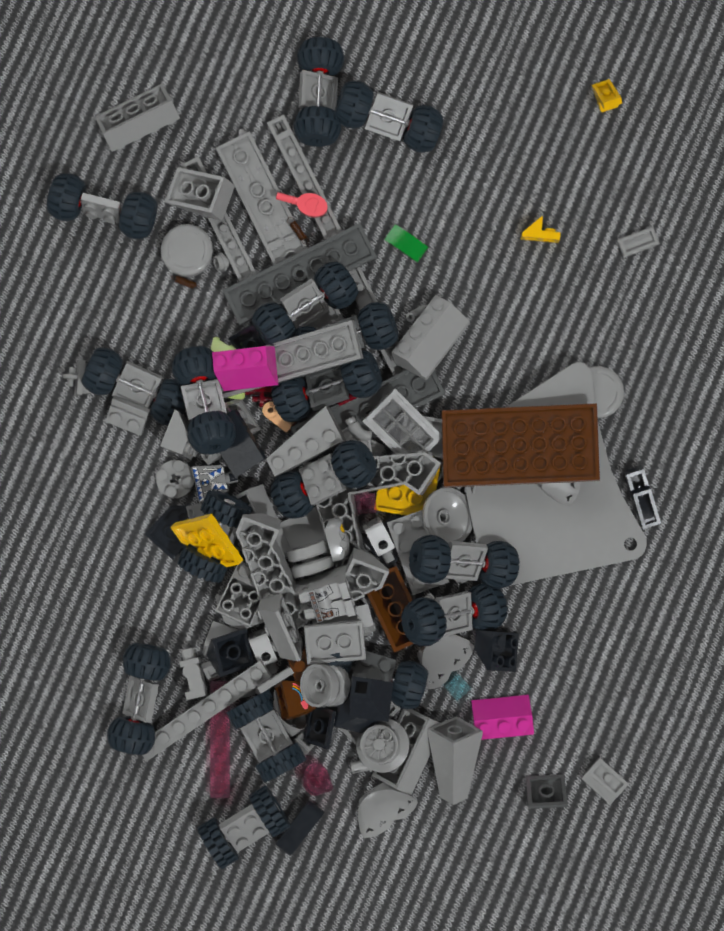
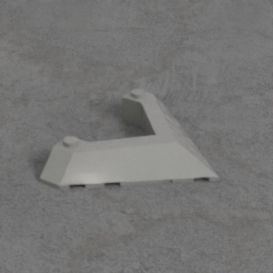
(410, 469)
(273, 576)

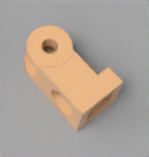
(271, 414)

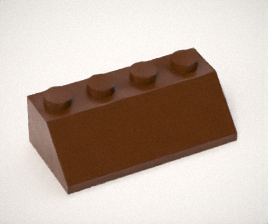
(389, 605)

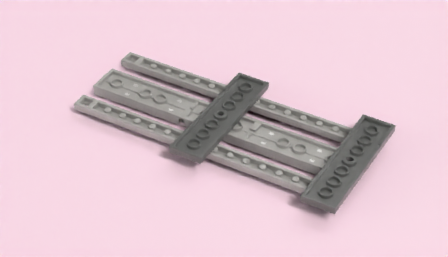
(296, 262)

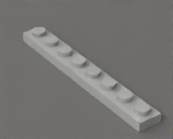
(208, 707)

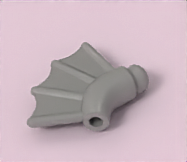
(355, 432)

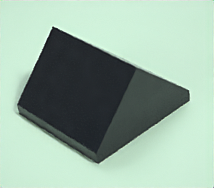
(230, 652)
(320, 727)

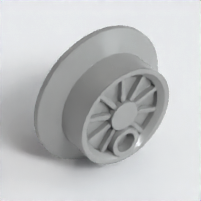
(383, 746)

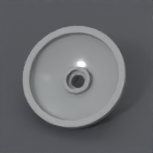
(455, 514)

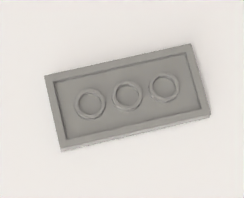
(404, 533)

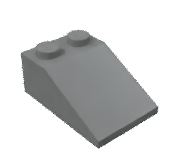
(200, 193)

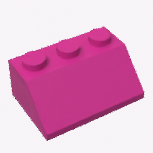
(246, 368)
(503, 716)

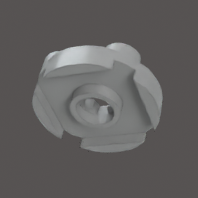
(165, 474)

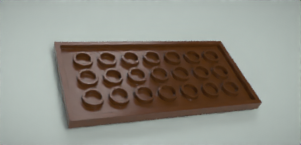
(520, 445)

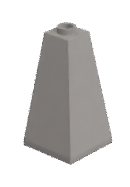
(454, 756)

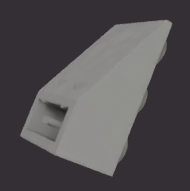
(240, 597)

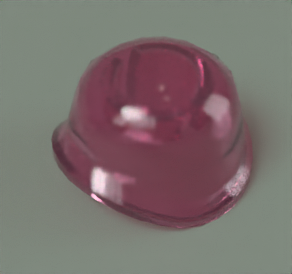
(316, 779)

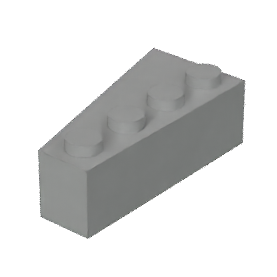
(308, 442)

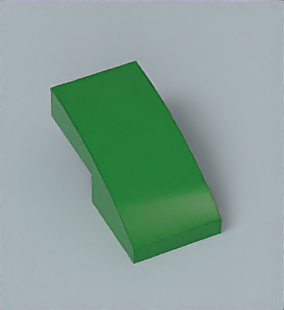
(406, 243)

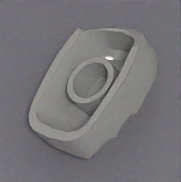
(337, 539)

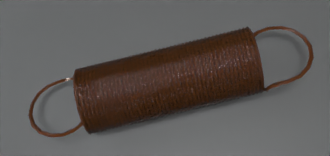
(298, 231)
(185, 282)

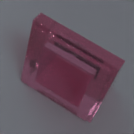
(366, 504)

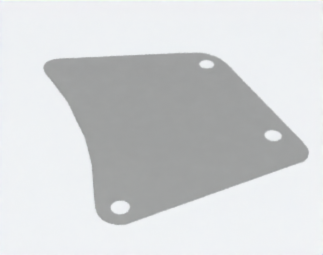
(551, 535)

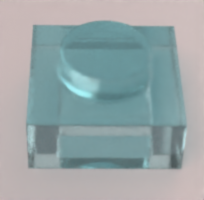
(457, 687)

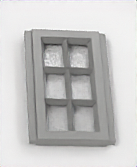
(401, 426)

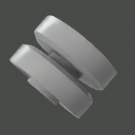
(310, 559)
(324, 685)

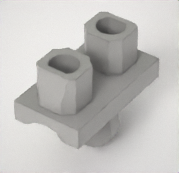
(79, 388)

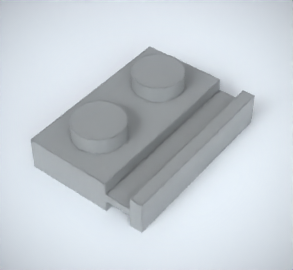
(127, 415)
(604, 781)

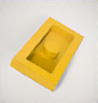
(606, 95)
(535, 233)

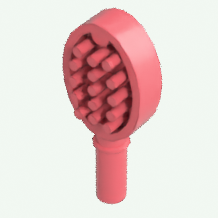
(308, 204)

